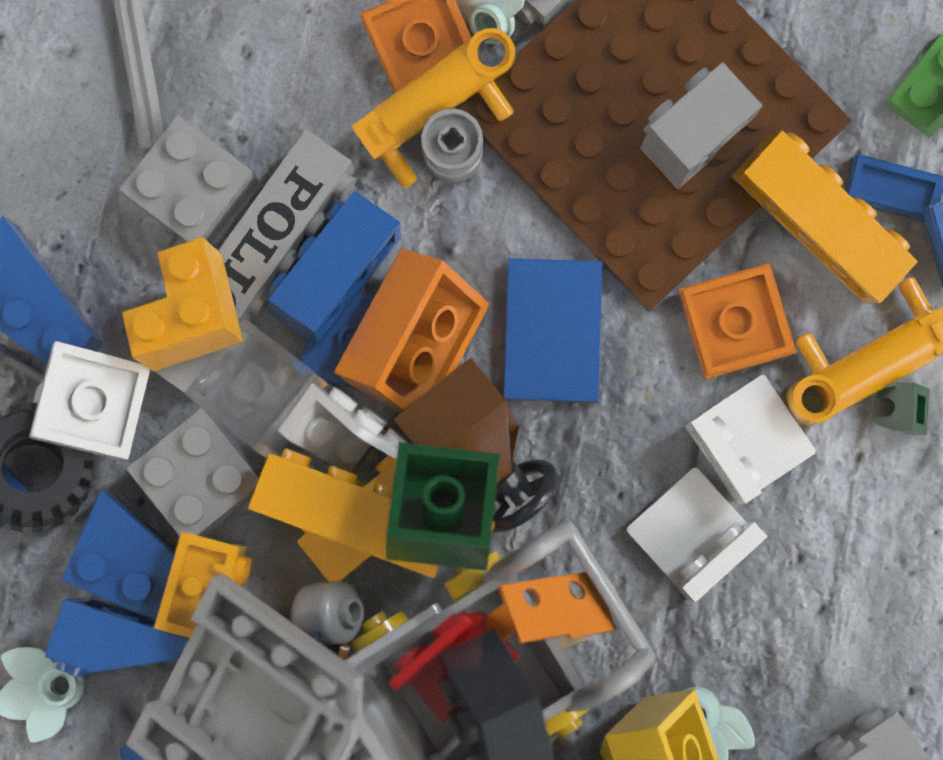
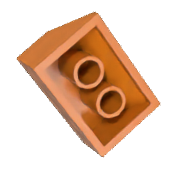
(412, 331)

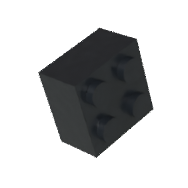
(493, 702)

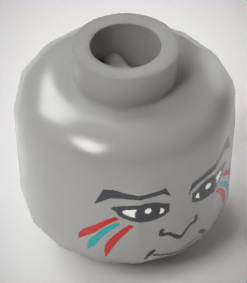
(328, 612)

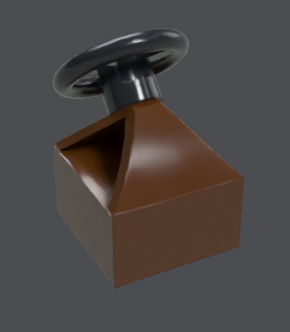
(474, 416)

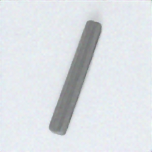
(139, 72)

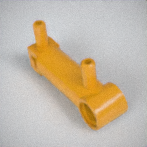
(436, 89)
(870, 366)

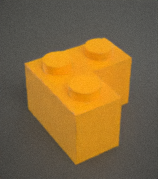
(194, 316)

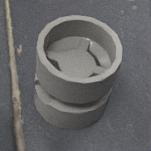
(452, 145)

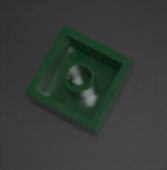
(442, 506)

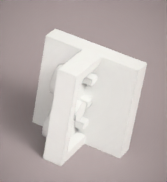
(89, 401)

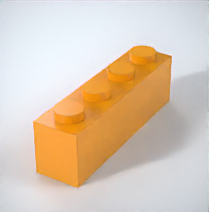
(825, 217)
(327, 505)

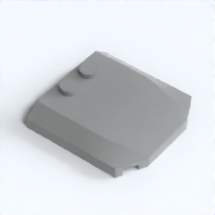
(251, 690)

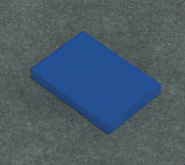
(553, 330)

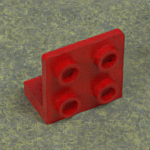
(423, 666)

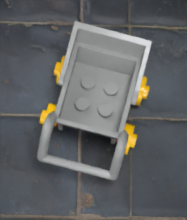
(405, 727)

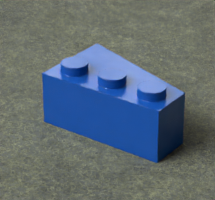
(33, 303)
(121, 558)

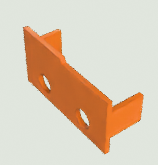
(555, 612)

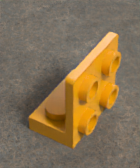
(192, 569)

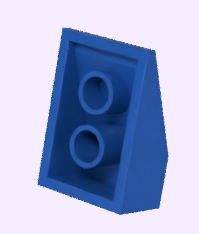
(104, 637)

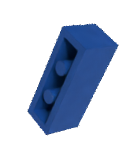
(333, 267)

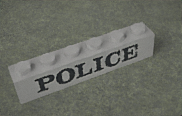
(274, 230)

